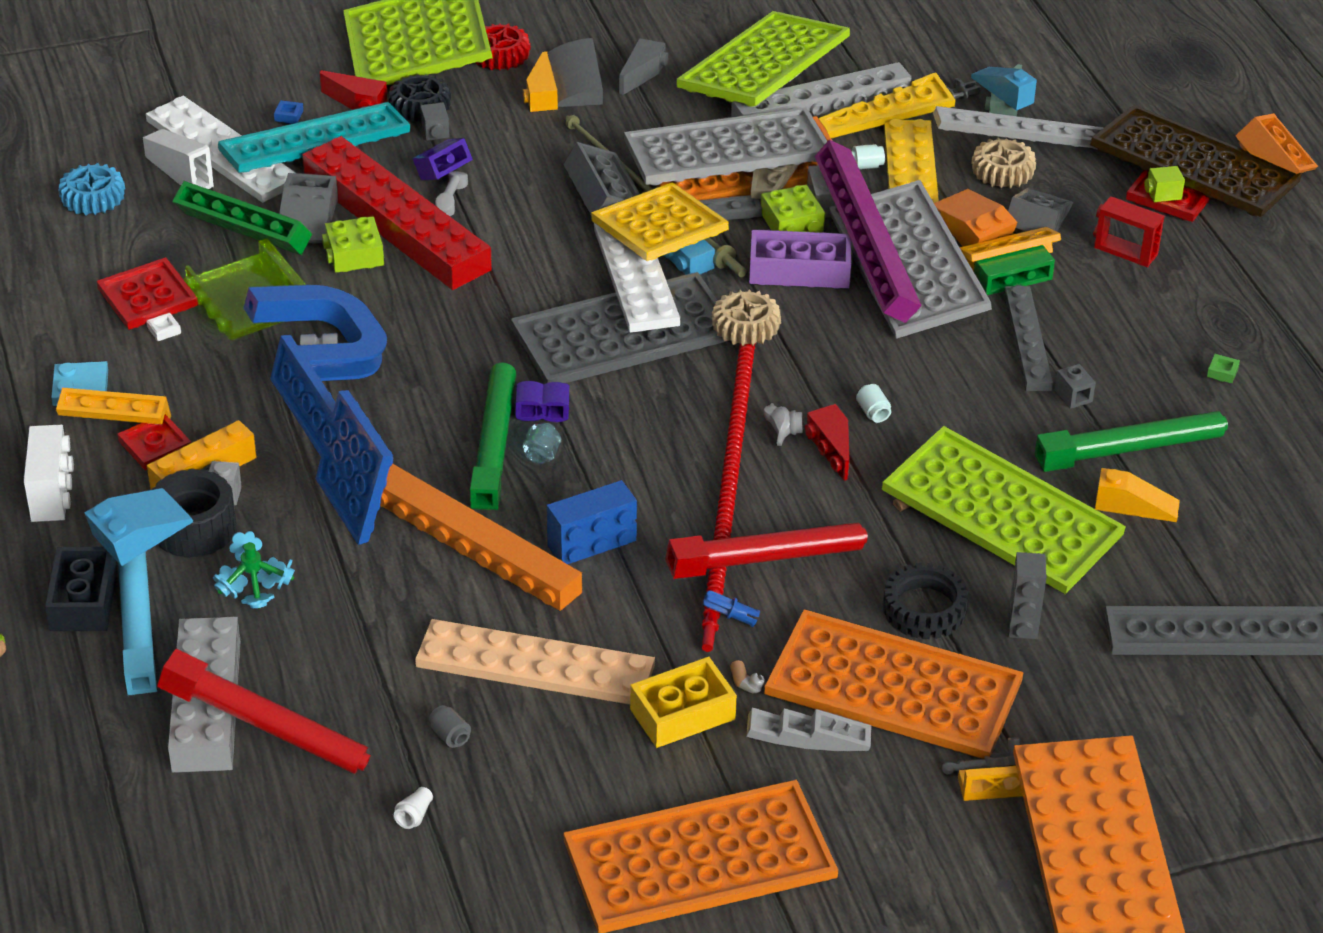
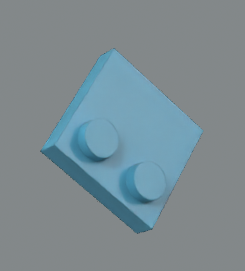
(79, 376)

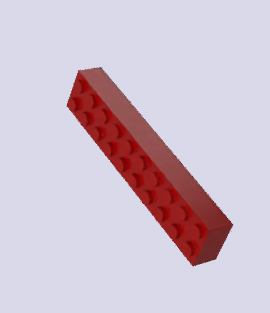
(401, 214)

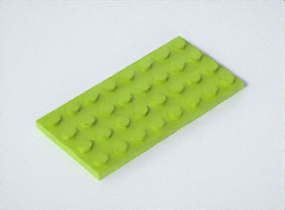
(763, 58)
(1003, 507)

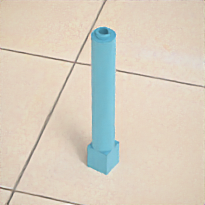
(136, 627)

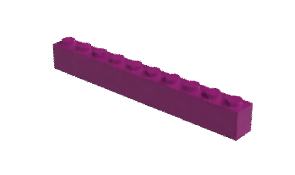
(867, 232)

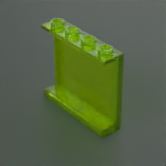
(226, 288)

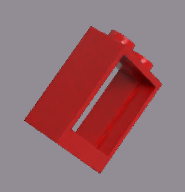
(1133, 215)

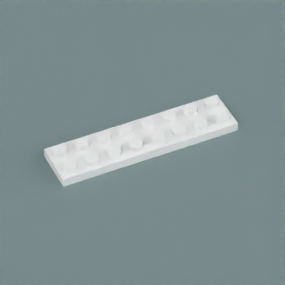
(195, 123)
(638, 285)

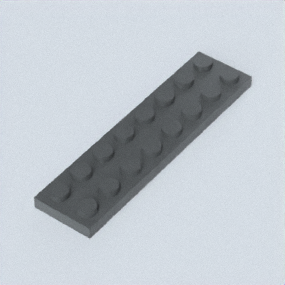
(1215, 630)

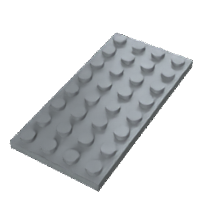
(725, 145)
(930, 257)

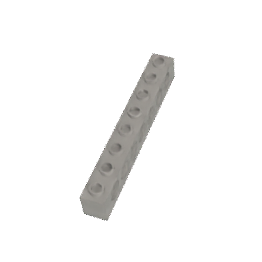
(832, 93)

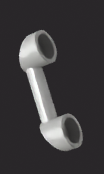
(445, 200)

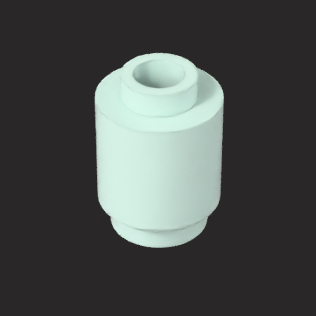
(868, 156)
(874, 403)

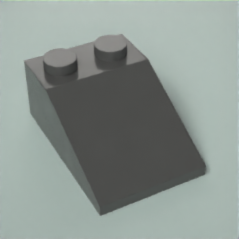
(1038, 210)

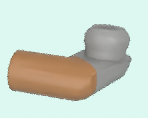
(742, 680)

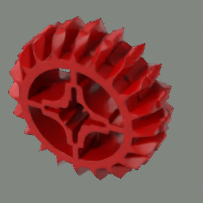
(508, 47)

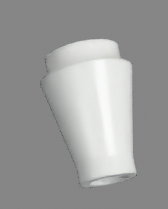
(412, 809)

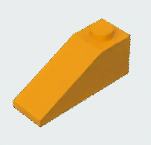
(541, 87)
(1132, 496)

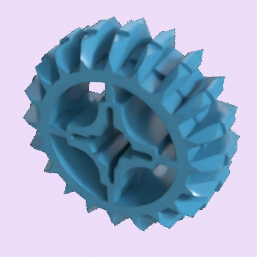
(91, 189)

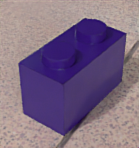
(442, 159)

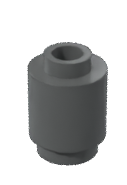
(449, 726)

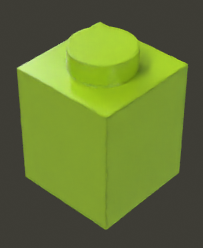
(1165, 184)

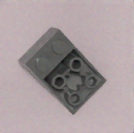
(310, 201)

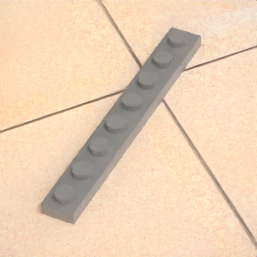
(1014, 127)

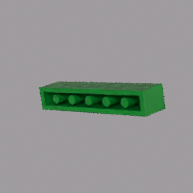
(242, 217)

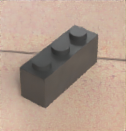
(1027, 595)

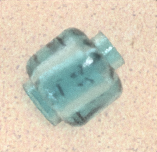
(541, 443)

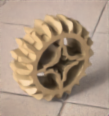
(1003, 163)
(746, 317)

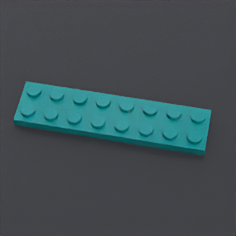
(294, 140)

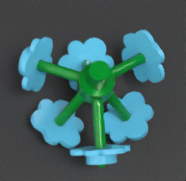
(271, 572)

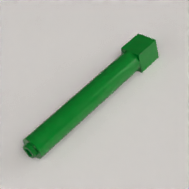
(1061, 449)
(487, 474)

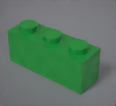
(1014, 269)

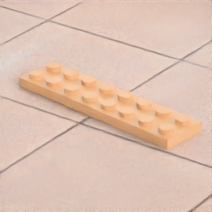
(532, 661)

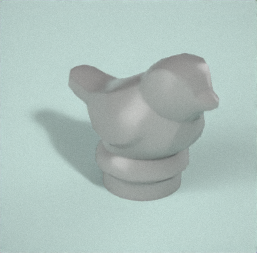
(783, 421)

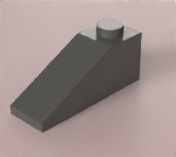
(642, 65)

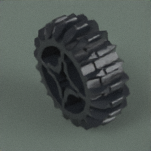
(415, 91)

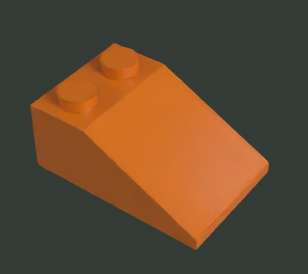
(1272, 142)
(975, 218)

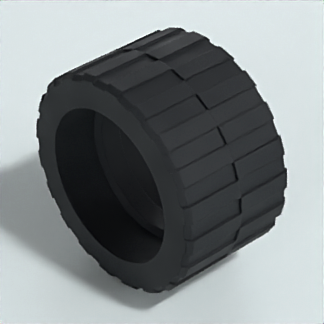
(202, 492)

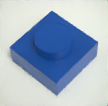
(288, 112)

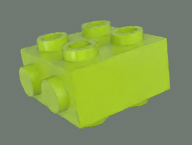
(793, 210)
(353, 244)

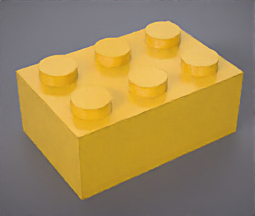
(682, 702)

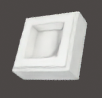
(163, 327)

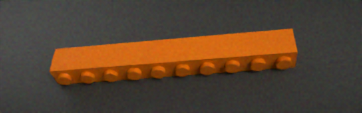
(481, 539)

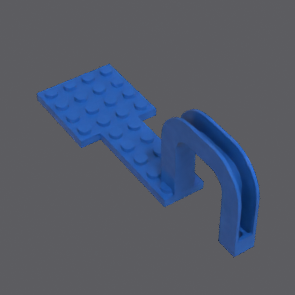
(351, 451)

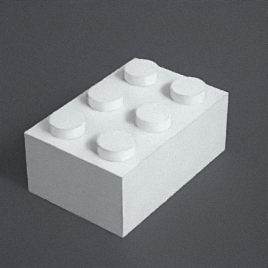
(48, 473)

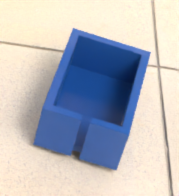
(592, 522)

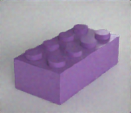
(800, 259)

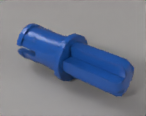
(730, 607)

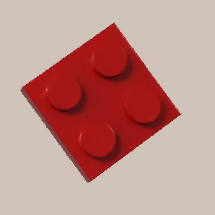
(152, 441)

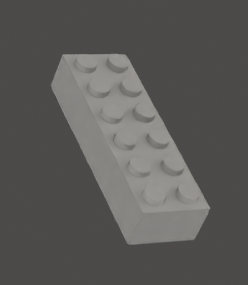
(199, 733)

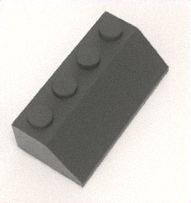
(599, 176)

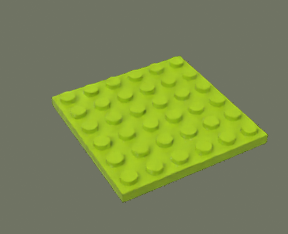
(415, 37)

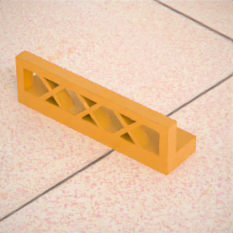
(1012, 243)
(112, 406)
(989, 783)

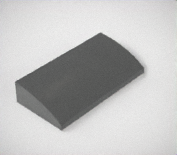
(576, 73)

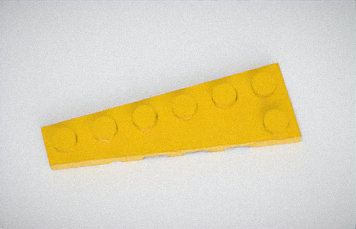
(901, 104)

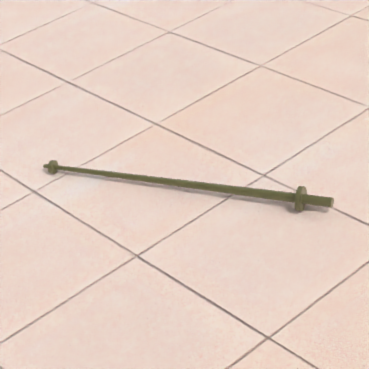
(723, 256)

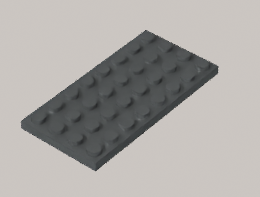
(595, 339)

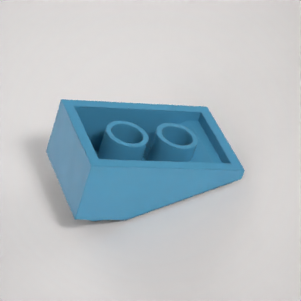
(136, 522)

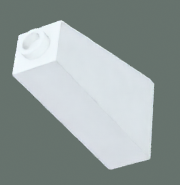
(180, 157)

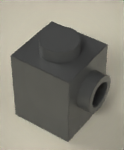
(1074, 386)

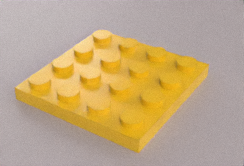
(659, 221)

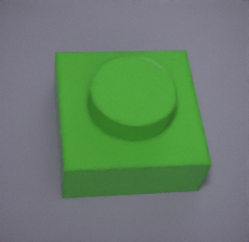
(1223, 368)

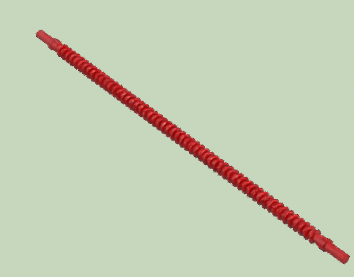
(729, 482)

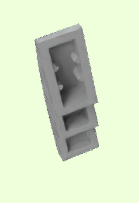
(815, 732)

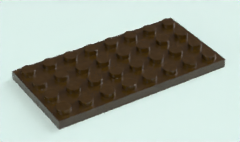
(1204, 161)

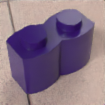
(542, 401)

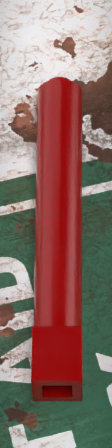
(694, 556)
(189, 678)

